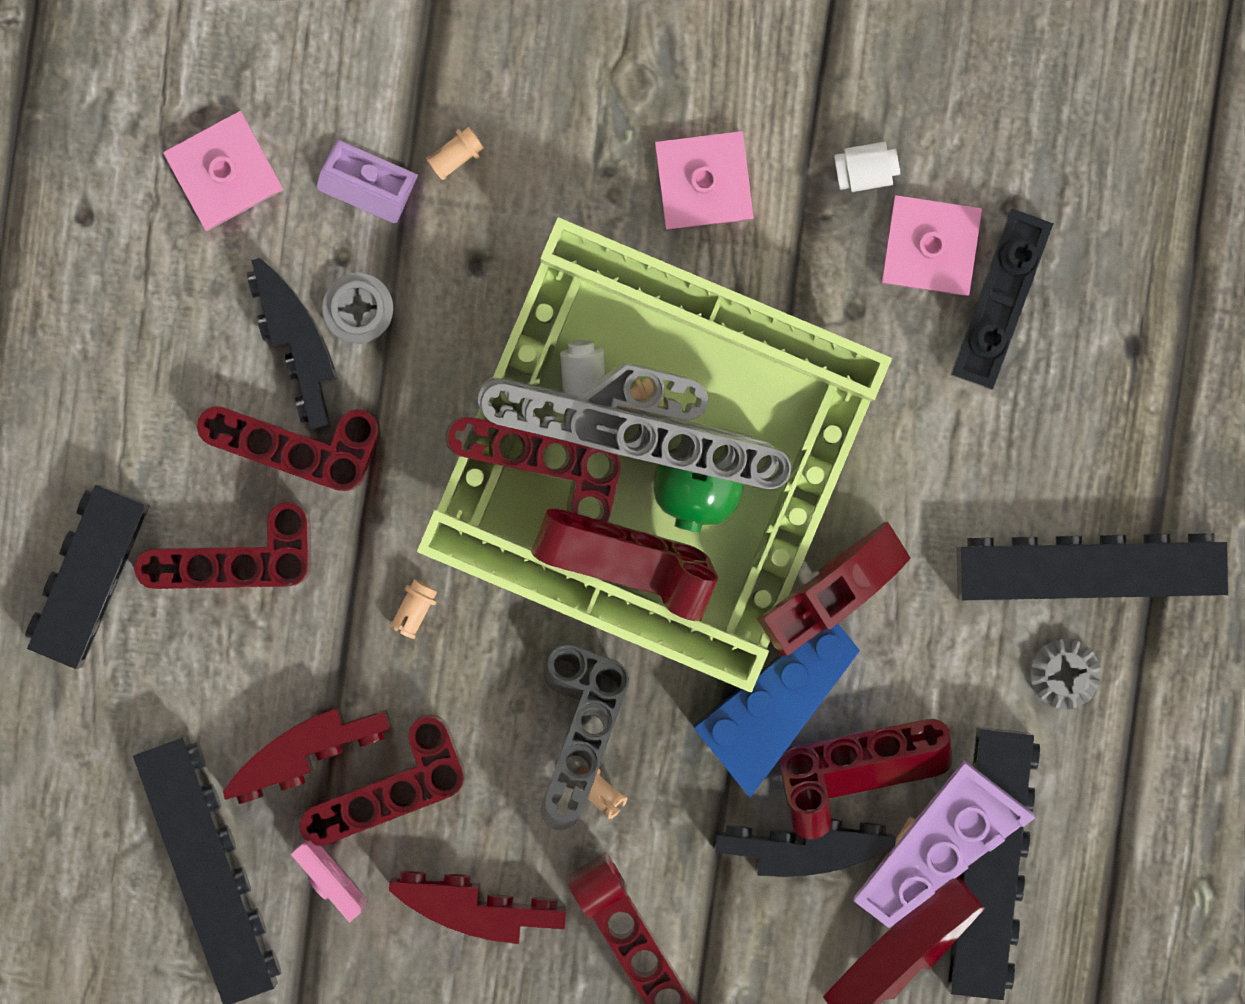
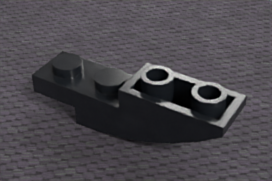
(290, 324)
(787, 857)

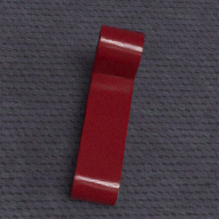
(285, 441)
(531, 460)
(628, 558)
(224, 559)
(916, 752)
(380, 791)

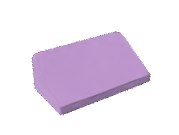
(366, 181)

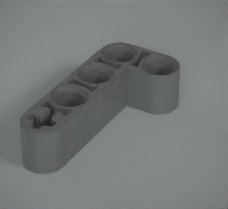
(579, 741)

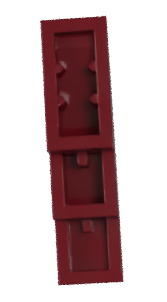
(908, 947)

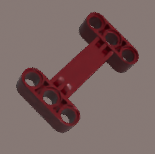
(600, 894)

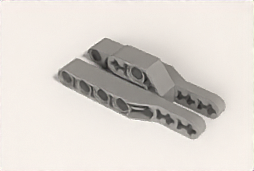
(600, 423)

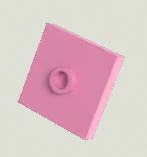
(223, 171)
(704, 180)
(931, 245)
(330, 879)

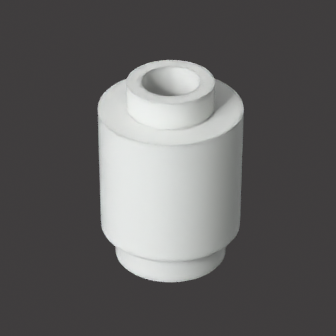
(867, 167)
(581, 366)

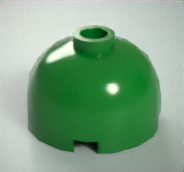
(695, 497)

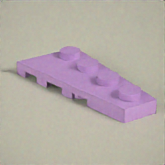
(949, 835)

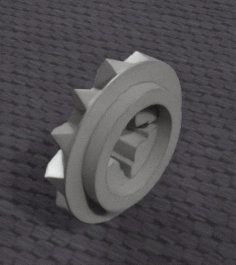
(343, 293)
(1049, 661)

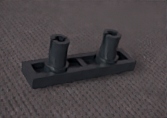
(1001, 299)

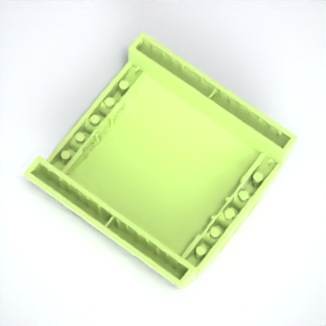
(761, 379)

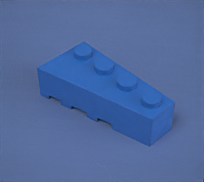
(757, 727)

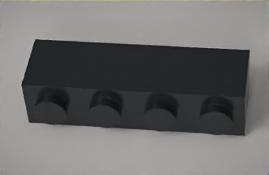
(87, 576)

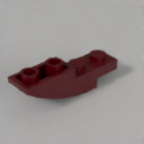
(836, 591)
(287, 756)
(458, 907)

